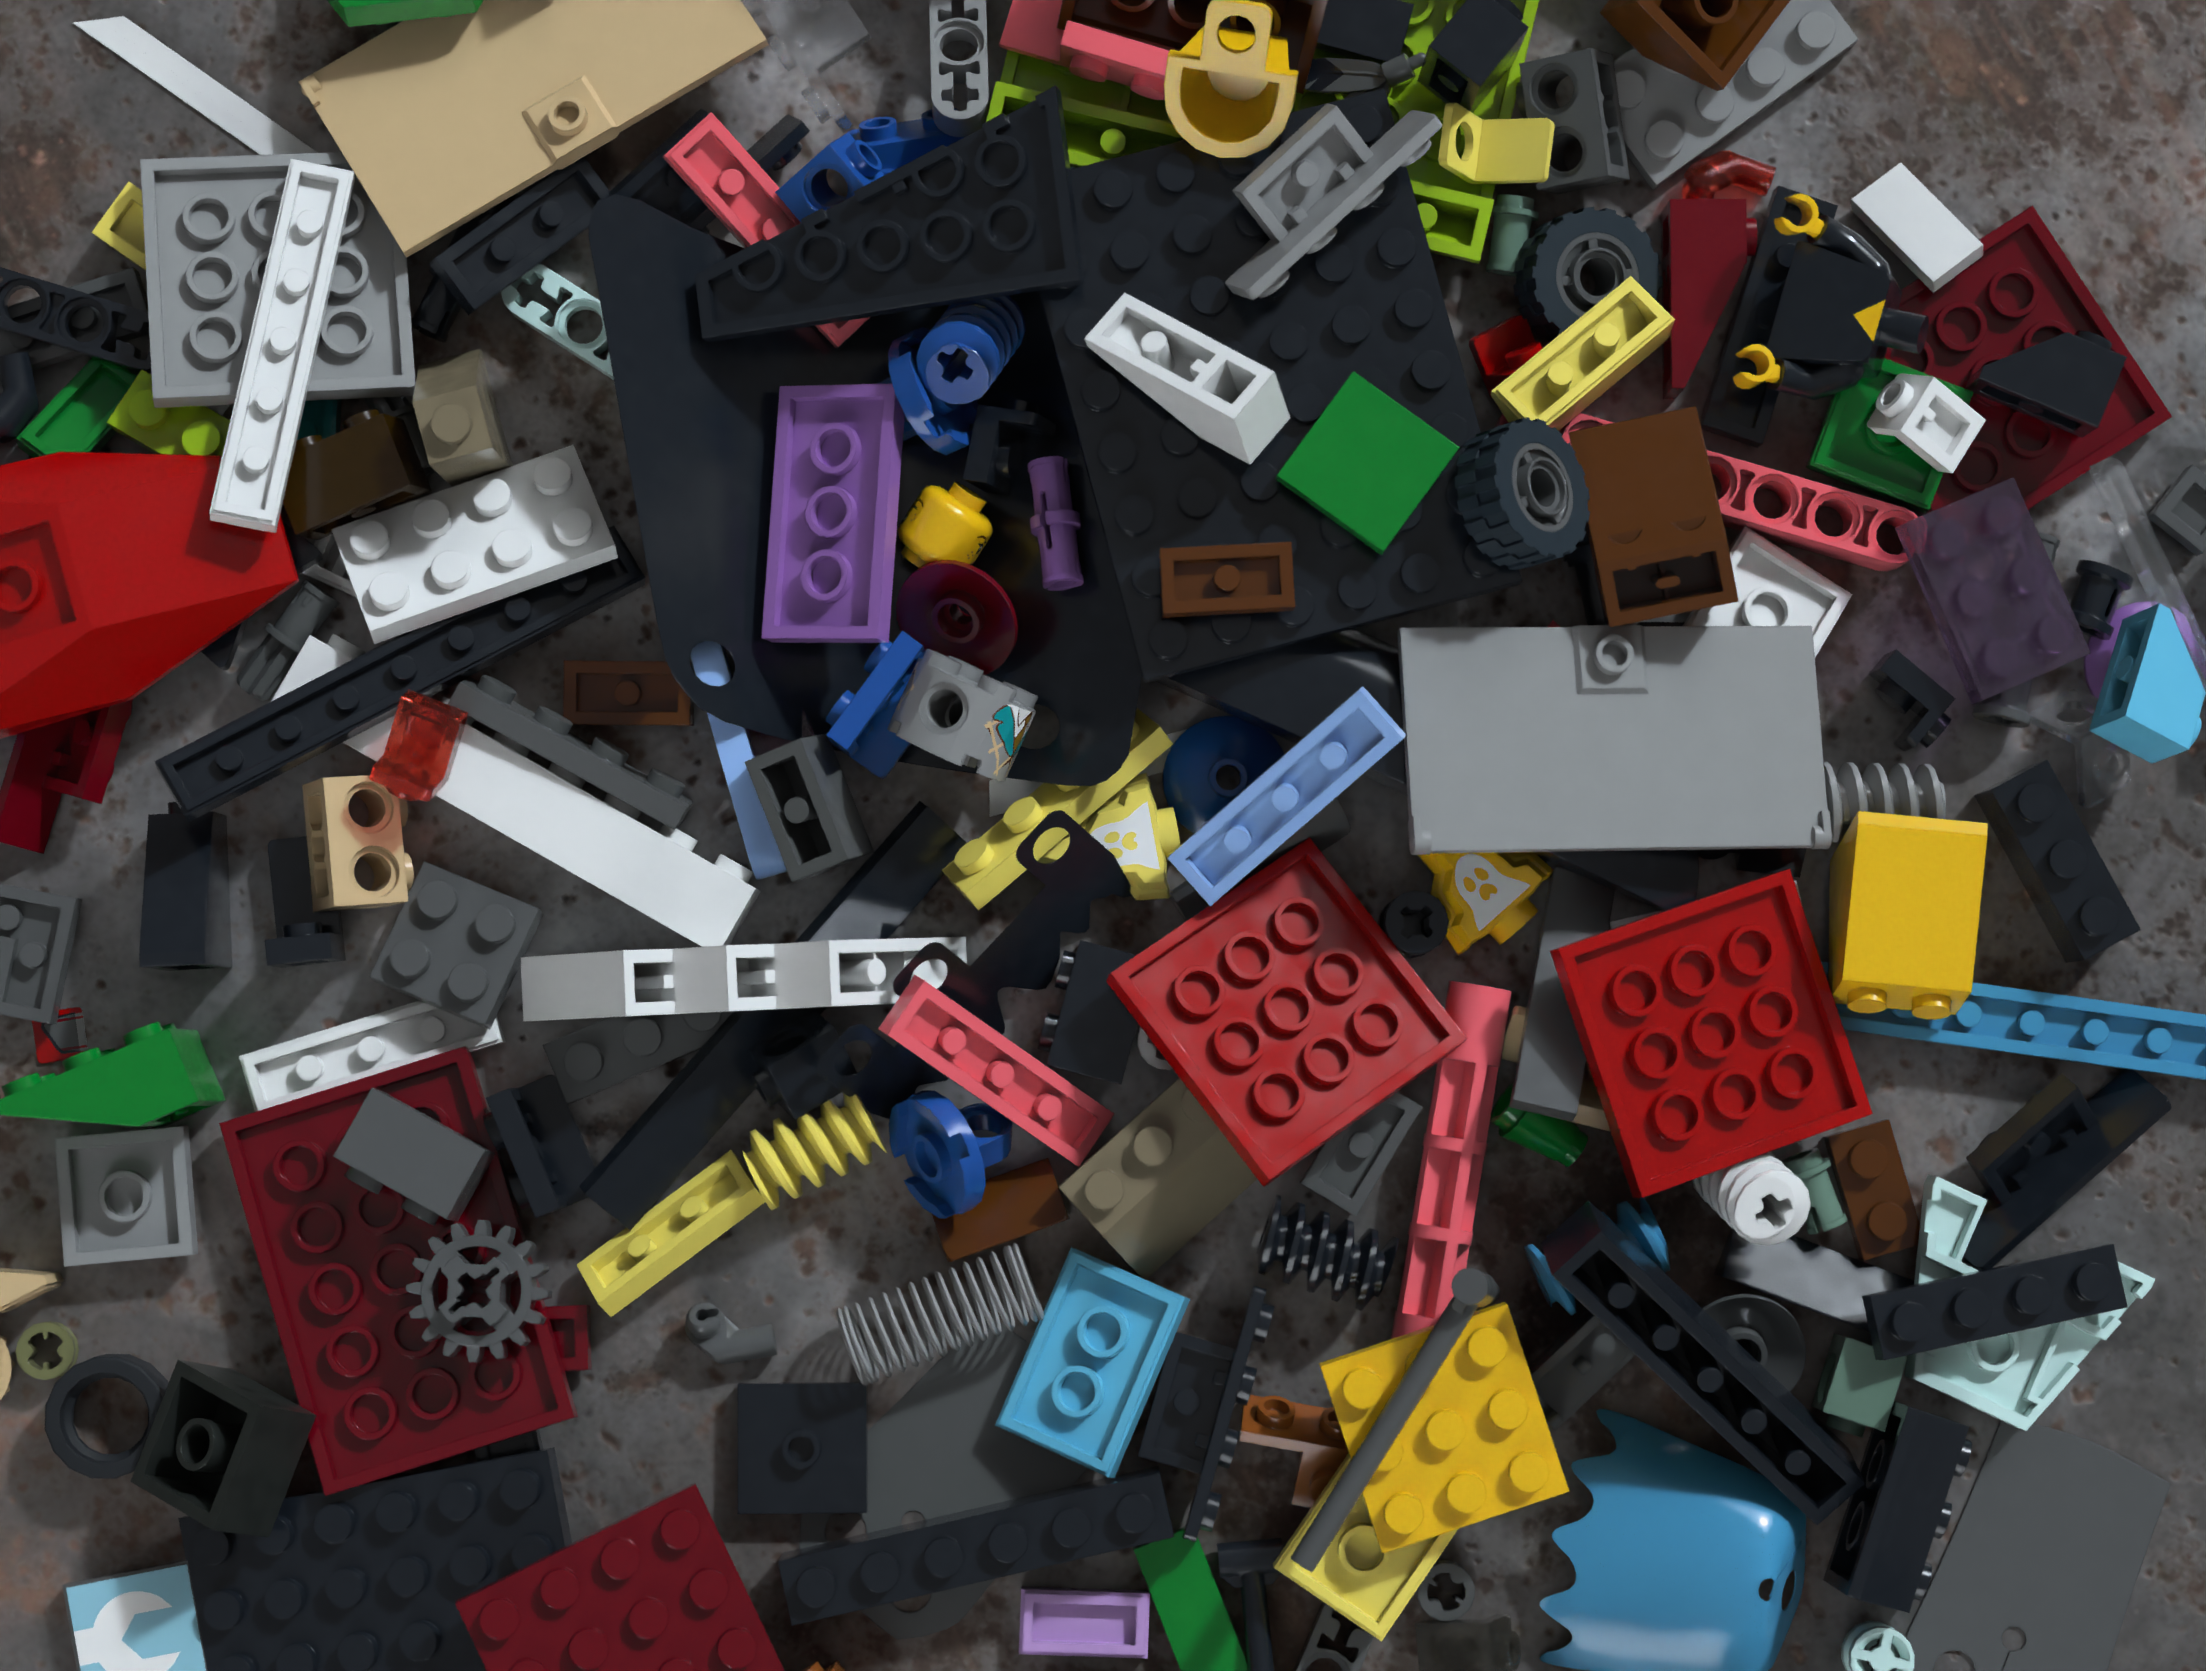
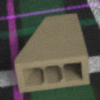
(459, 418)

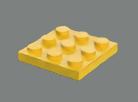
(1469, 1444)

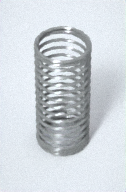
(1027, 1297)

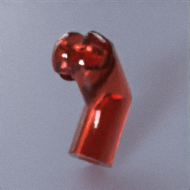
(1723, 170)

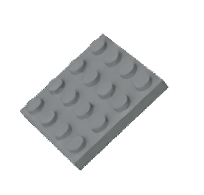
(205, 267)

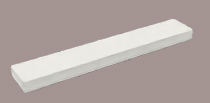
(282, 346)

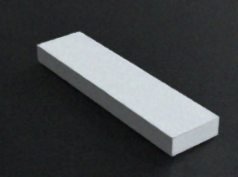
(359, 1051)

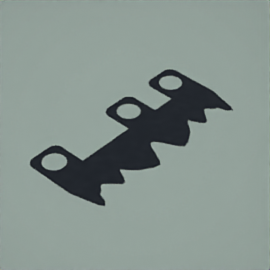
(1018, 958)

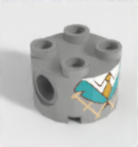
(963, 715)

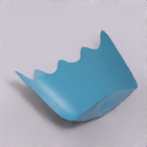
(1675, 1560)

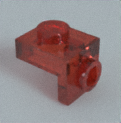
(420, 747)

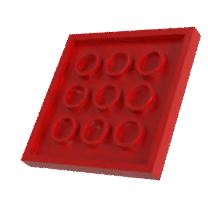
(1286, 1011)
(1711, 1033)

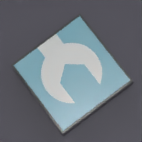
(136, 1620)

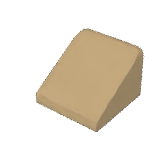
(22, 1286)

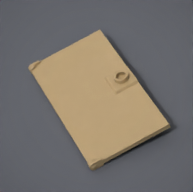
(492, 100)

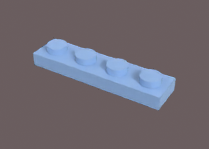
(1287, 796)

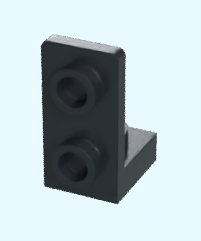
(301, 934)

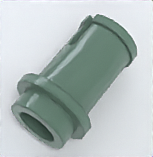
(1510, 230)
(1824, 1207)

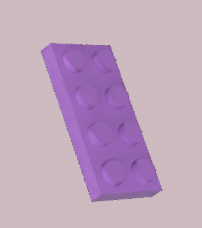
(833, 514)

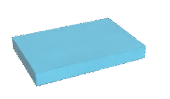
(1092, 1362)

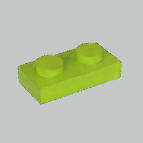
(168, 429)

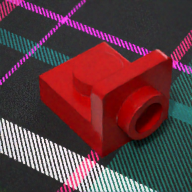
(1503, 350)

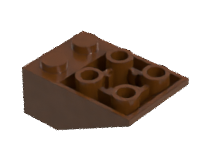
(1654, 517)

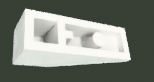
(1192, 377)

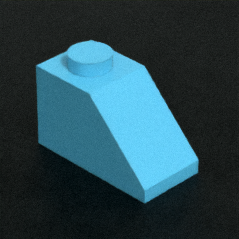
(2150, 689)

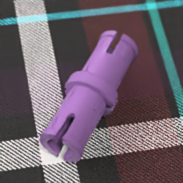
(1055, 523)

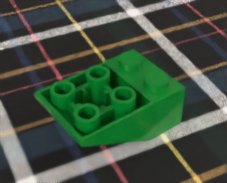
(147, 1083)

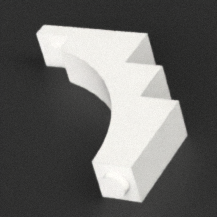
(724, 978)

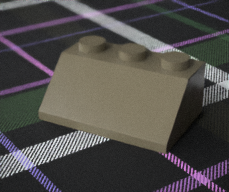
(1158, 1180)

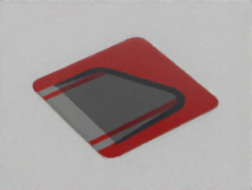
(62, 1039)

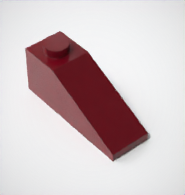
(1701, 262)

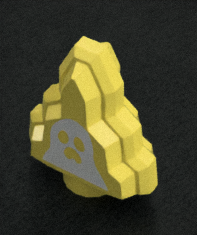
(1136, 836)

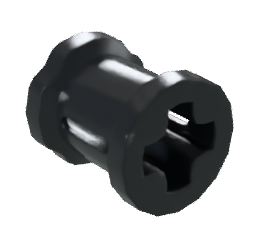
(2098, 597)

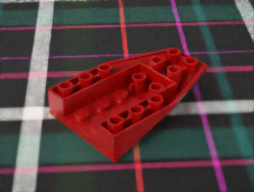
(117, 578)

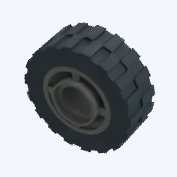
(1552, 263)
(1522, 493)

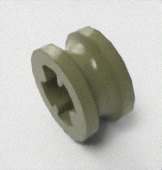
(27, 1350)

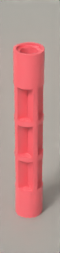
(1452, 1156)

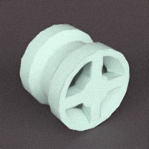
(1891, 1655)

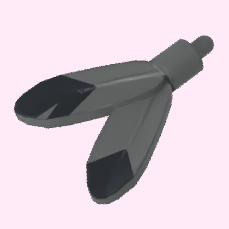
(1360, 76)

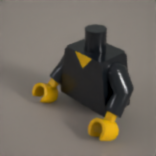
(1832, 313)

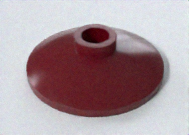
(931, 614)

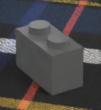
(809, 807)
(414, 1157)

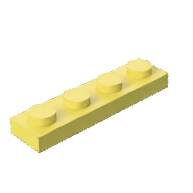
(990, 862)

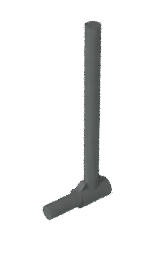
(1471, 1291)

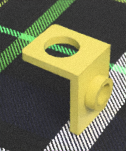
(1496, 148)

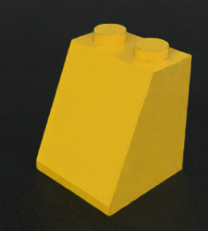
(1905, 913)

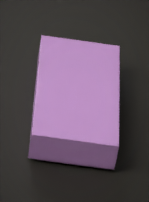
(1084, 1622)

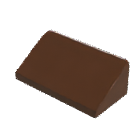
(1010, 1208)

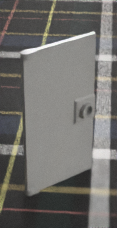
(1612, 739)

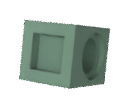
(1857, 1386)

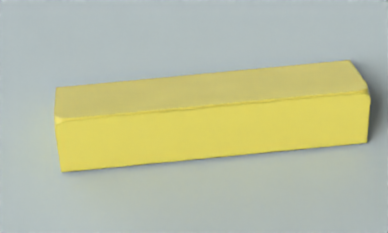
(1586, 358)

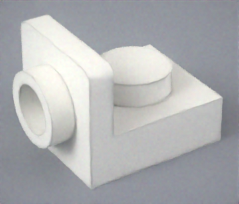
(1926, 419)

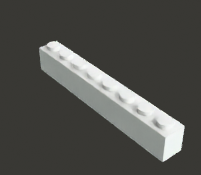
(567, 824)

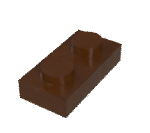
(1227, 579)
(624, 694)
(1873, 1189)

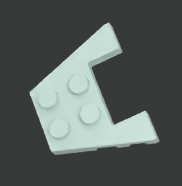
(2008, 1373)

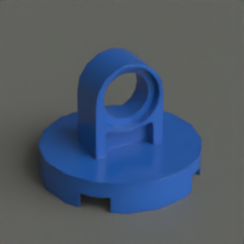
(936, 422)
(945, 1152)

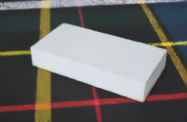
(1917, 227)

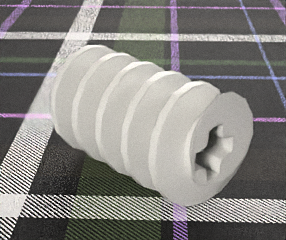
(1757, 1199)

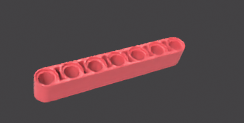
(1800, 501)

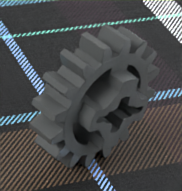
(459, 1270)

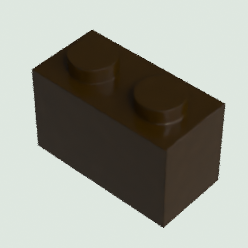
(352, 474)

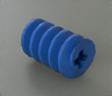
(970, 348)

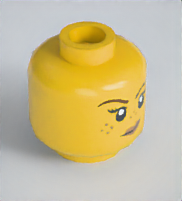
(945, 526)

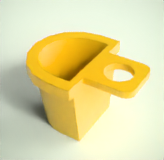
(1229, 85)

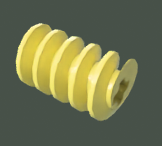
(810, 1148)

